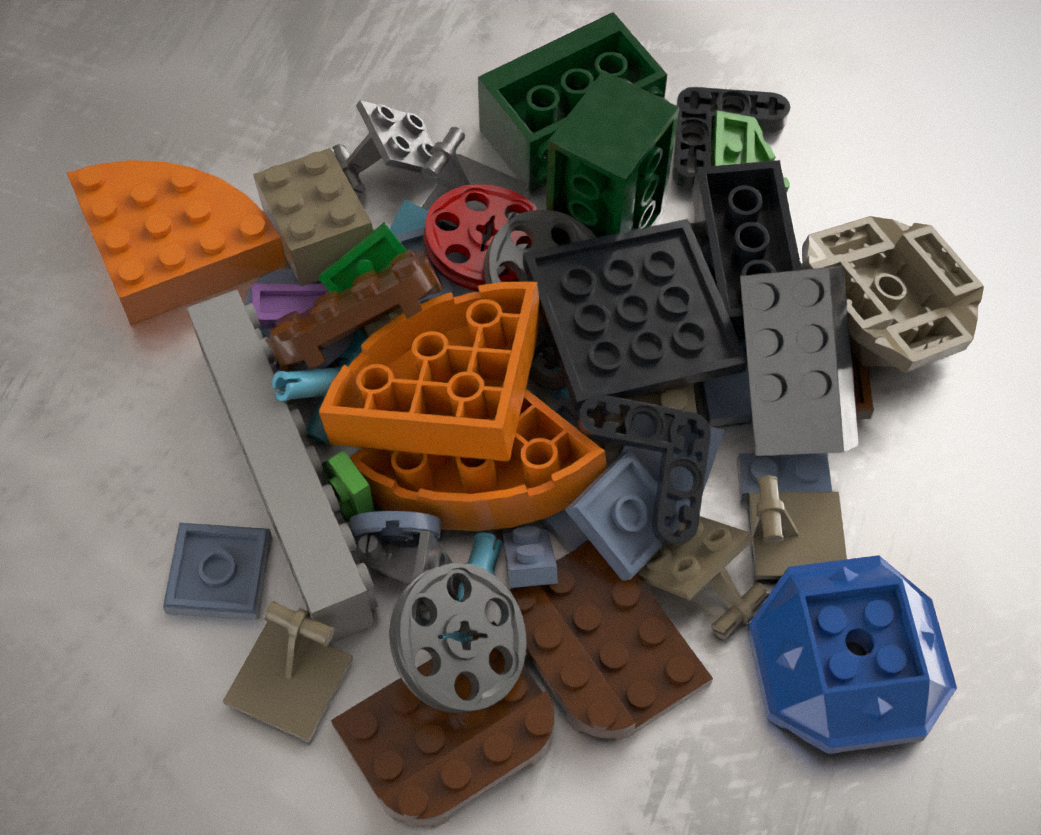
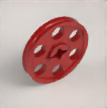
(470, 230)

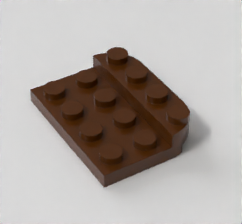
(337, 315)
(606, 647)
(438, 761)

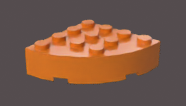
(173, 233)
(441, 378)
(544, 475)

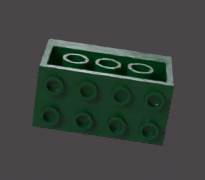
(536, 92)
(612, 159)

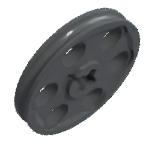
(538, 227)
(451, 656)

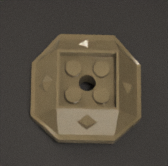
(903, 290)

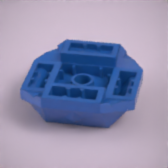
(826, 690)

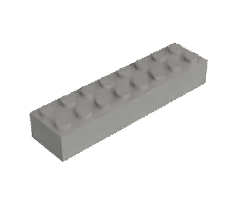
(284, 467)

